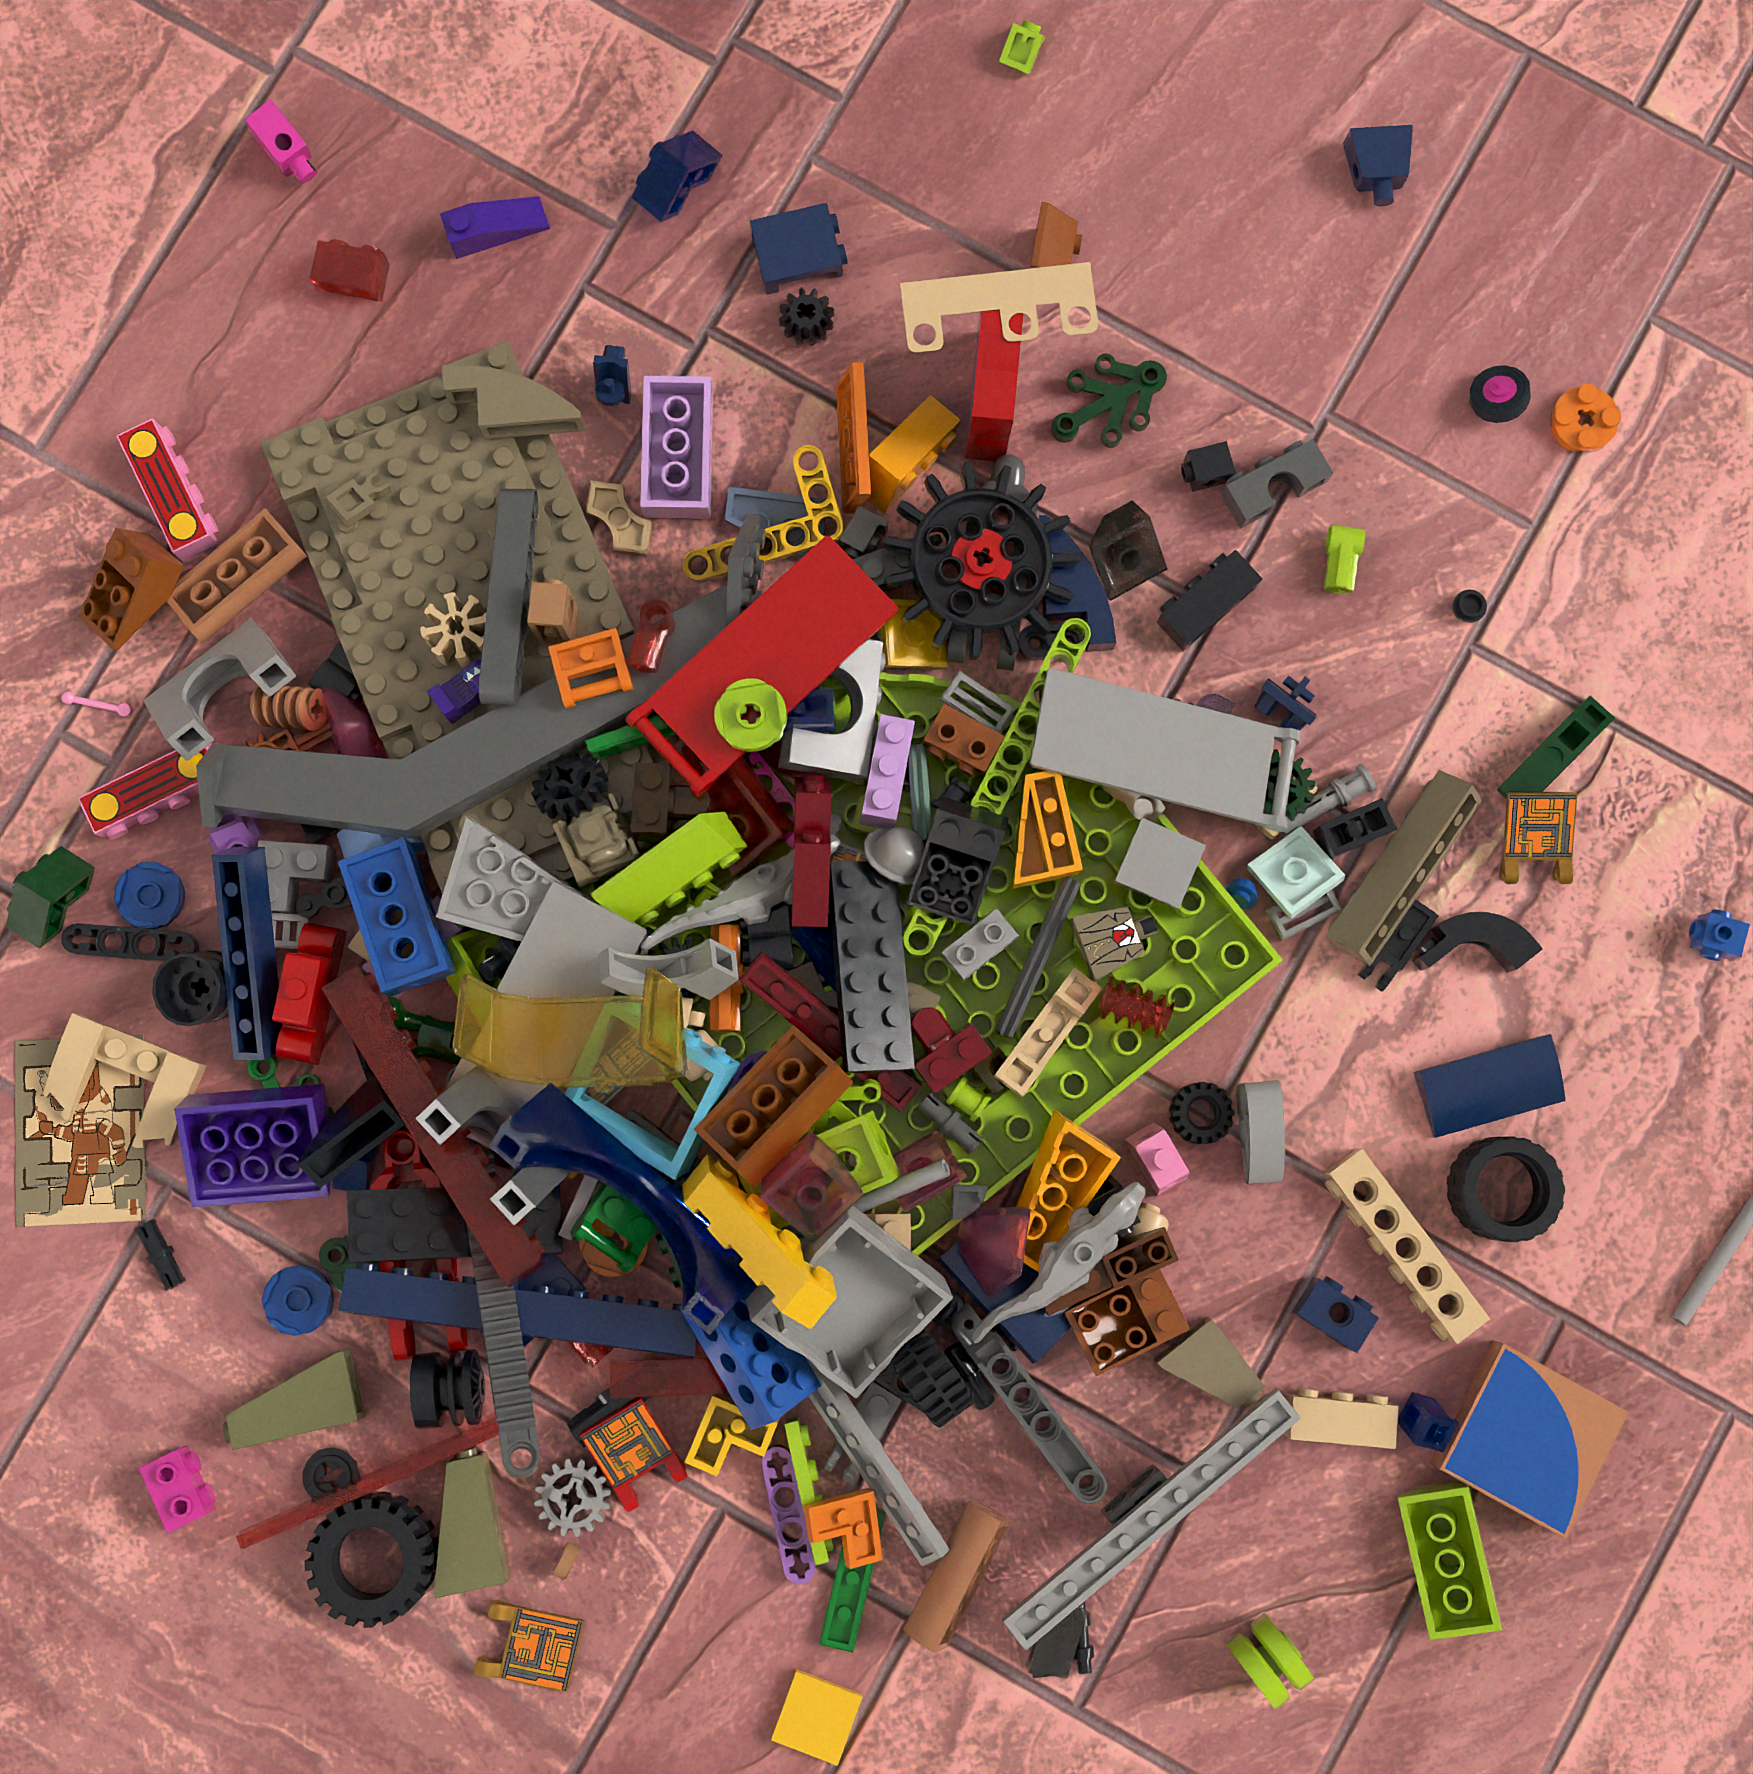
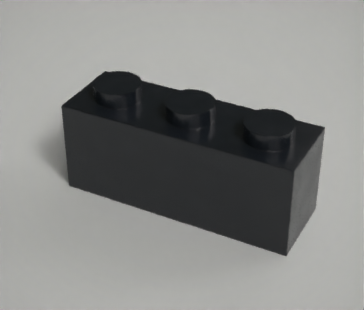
(1208, 599)

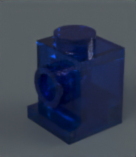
(1426, 1422)

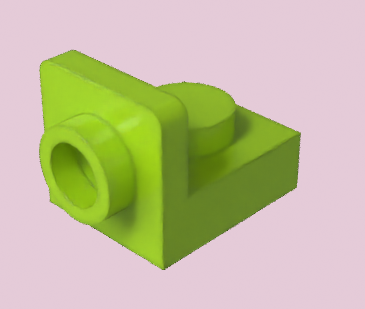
(1022, 46)

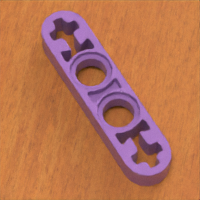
(786, 1514)

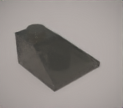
(1126, 550)

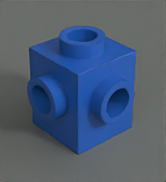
(1718, 935)

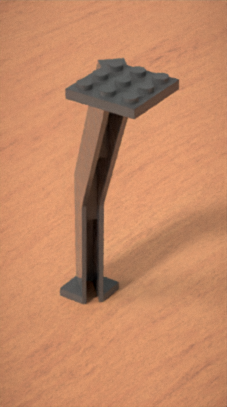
(477, 758)

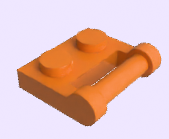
(586, 657)

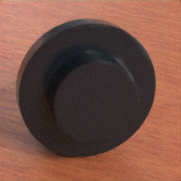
(1469, 606)

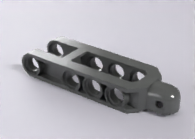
(1015, 488)
(1056, 1440)

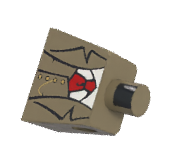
(1110, 939)

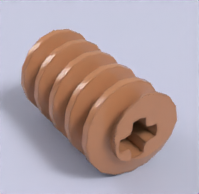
(289, 708)

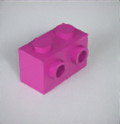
(178, 1488)

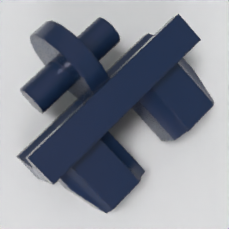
(612, 376)
(1274, 694)

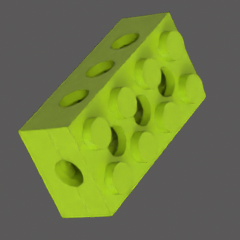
(866, 1141)

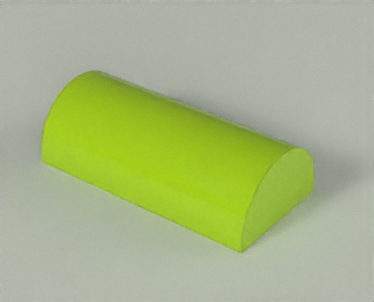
(1449, 1560)

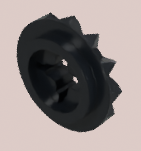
(316, 1468)

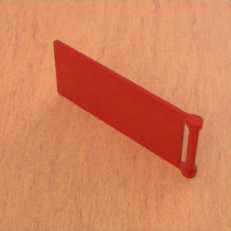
(785, 638)

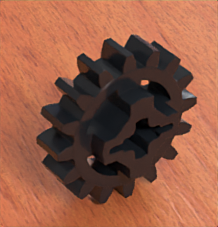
(570, 786)

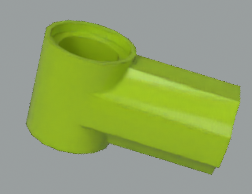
(1344, 549)

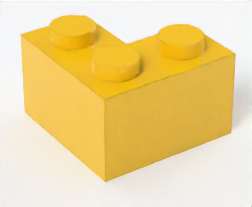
(720, 1428)

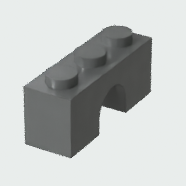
(1300, 467)

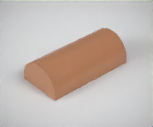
(234, 575)
(956, 1576)

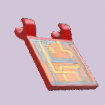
(628, 1447)

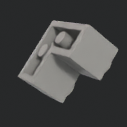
(292, 864)

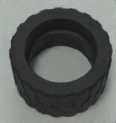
(1546, 1182)

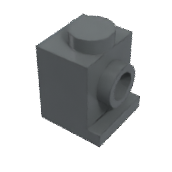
(862, 533)

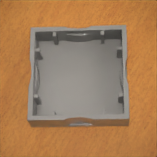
(879, 1305)

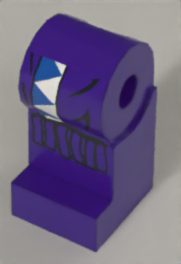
(459, 693)

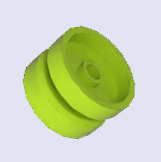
(1270, 1660)

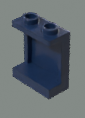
(797, 245)

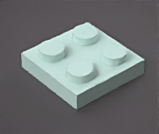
(1296, 872)

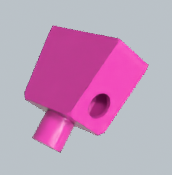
(281, 142)

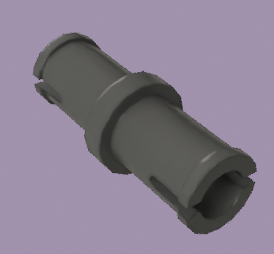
(949, 1123)

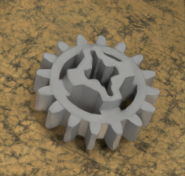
(557, 1493)

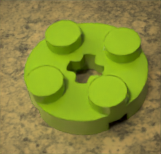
(734, 703)

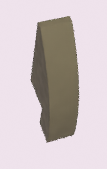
(509, 402)

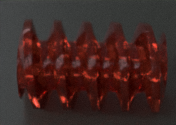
(1135, 1007)

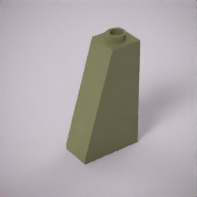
(305, 1403)
(470, 1529)

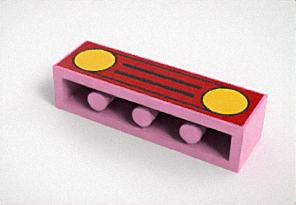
(168, 489)
(142, 794)

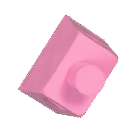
(1157, 1158)

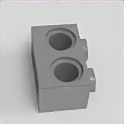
(979, 945)

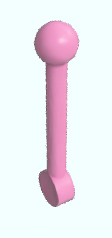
(123, 709)

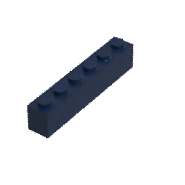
(247, 950)

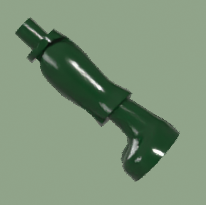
(433, 1037)

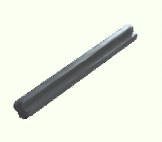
(1037, 957)

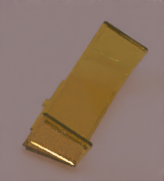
(574, 1038)

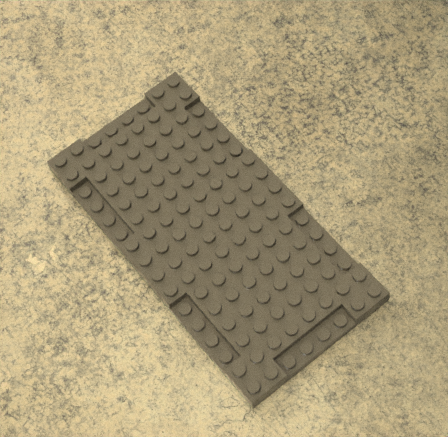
(439, 540)

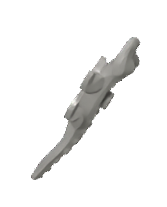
(744, 898)
(1068, 1262)

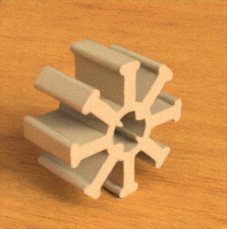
(443, 635)

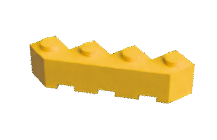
(767, 1252)

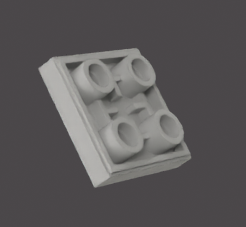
(1159, 863)

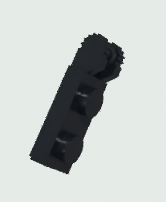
(1402, 943)

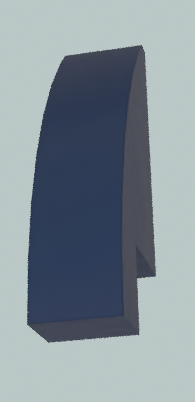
(1089, 596)

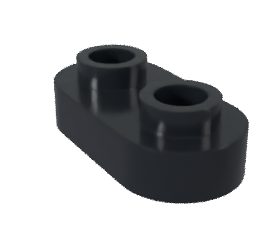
(1045, 641)

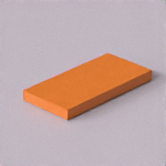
(853, 438)

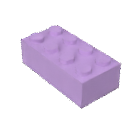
(677, 447)

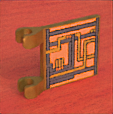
(1539, 829)
(537, 1649)

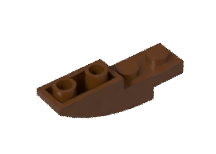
(1126, 1263)

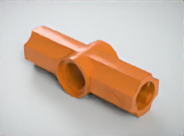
(726, 1006)

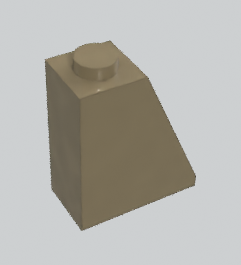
(1212, 1364)

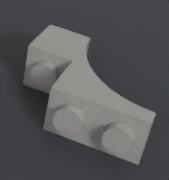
(701, 969)

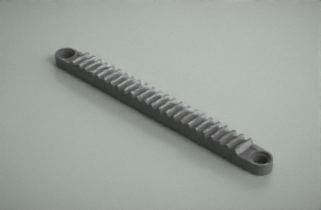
(504, 1353)

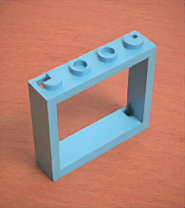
(646, 1145)

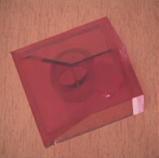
(350, 725)
(995, 1245)

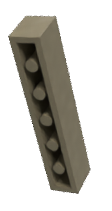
(1404, 867)

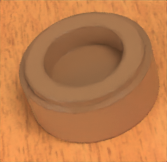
(566, 1561)

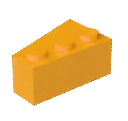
(910, 451)
(1045, 833)

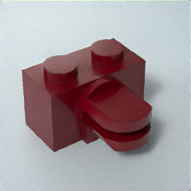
(947, 1051)

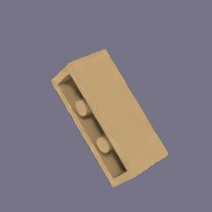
(1343, 1419)

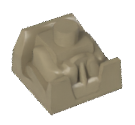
(597, 841)

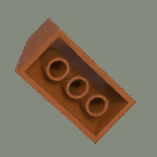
(773, 1105)

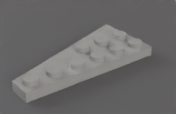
(495, 885)

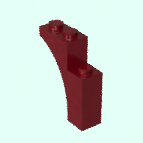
(811, 850)

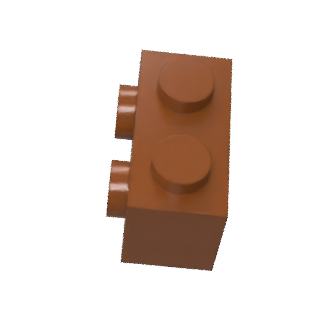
(962, 741)

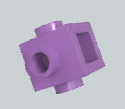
(235, 832)

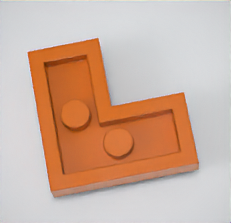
(852, 1518)

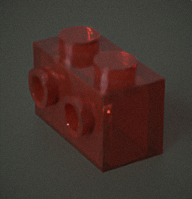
(350, 270)

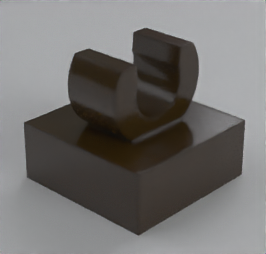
(986, 1070)

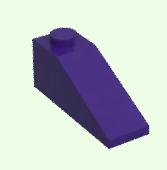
(492, 224)

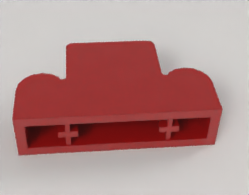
(300, 1000)

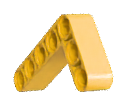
(778, 534)

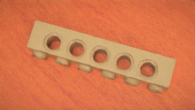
(1466, 1313)

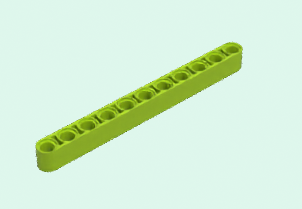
(1000, 770)

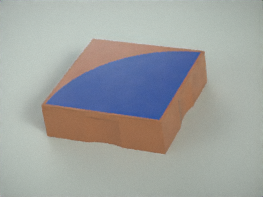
(1530, 1438)

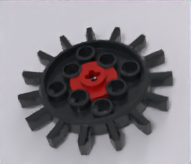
(962, 551)

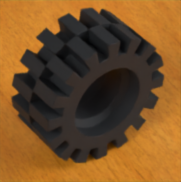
(1222, 1109)

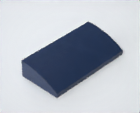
(1491, 1085)
(1031, 1332)

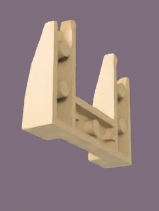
(89, 1041)

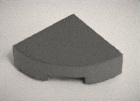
(966, 1200)

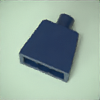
(1379, 159)

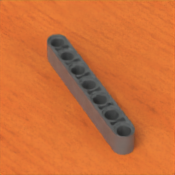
(509, 597)

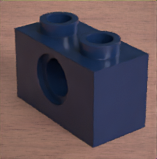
(1351, 1328)

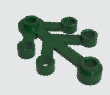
(1113, 397)

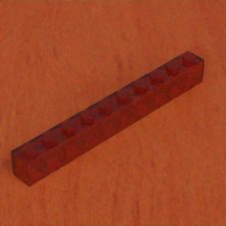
(411, 1092)

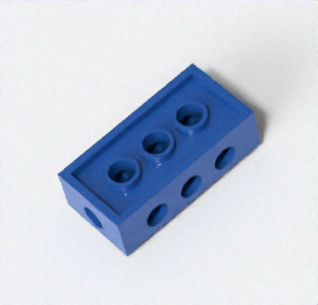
(374, 912)
(756, 1367)

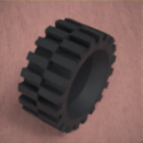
(415, 1544)

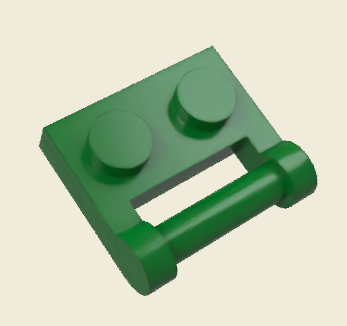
(623, 1217)

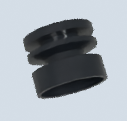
(191, 988)
(442, 1389)

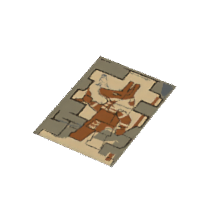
(79, 1166)

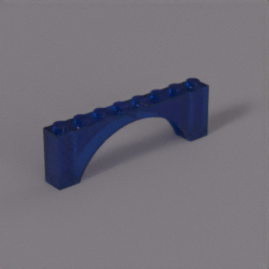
(562, 1135)

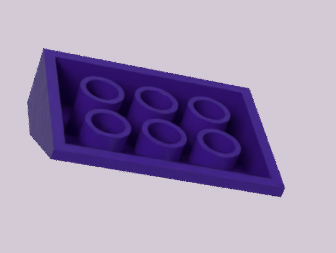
(249, 1144)

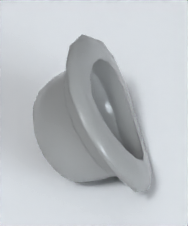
(894, 853)

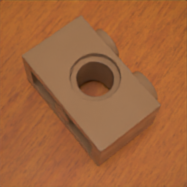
(552, 612)

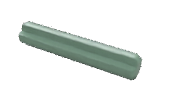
(919, 791)

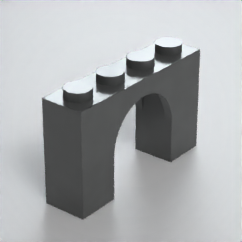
(483, 1104)

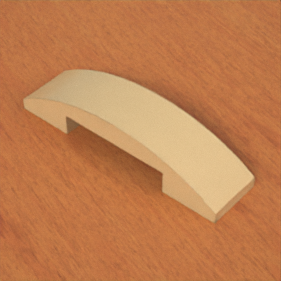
(1047, 1032)

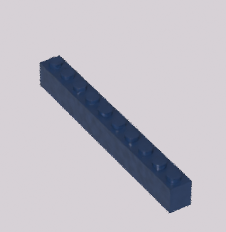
(540, 1311)

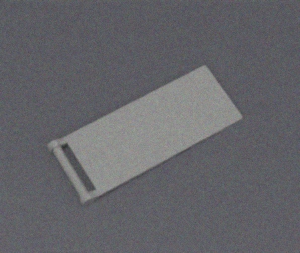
(1161, 748)
(559, 962)

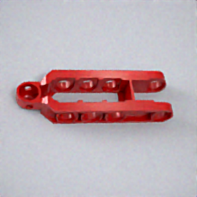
(404, 1165)

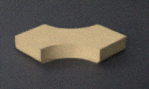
(629, 531)

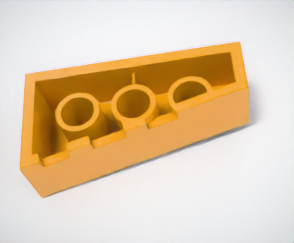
(1062, 1178)

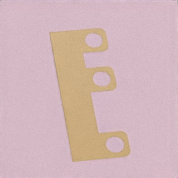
(1008, 290)

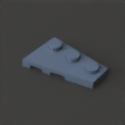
(773, 508)

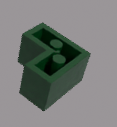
(45, 894)

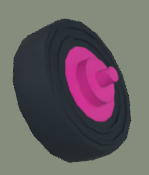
(1500, 394)

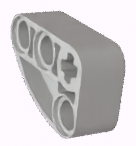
(1261, 1131)

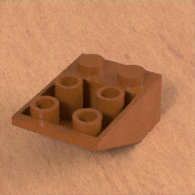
(129, 586)
(1126, 1321)

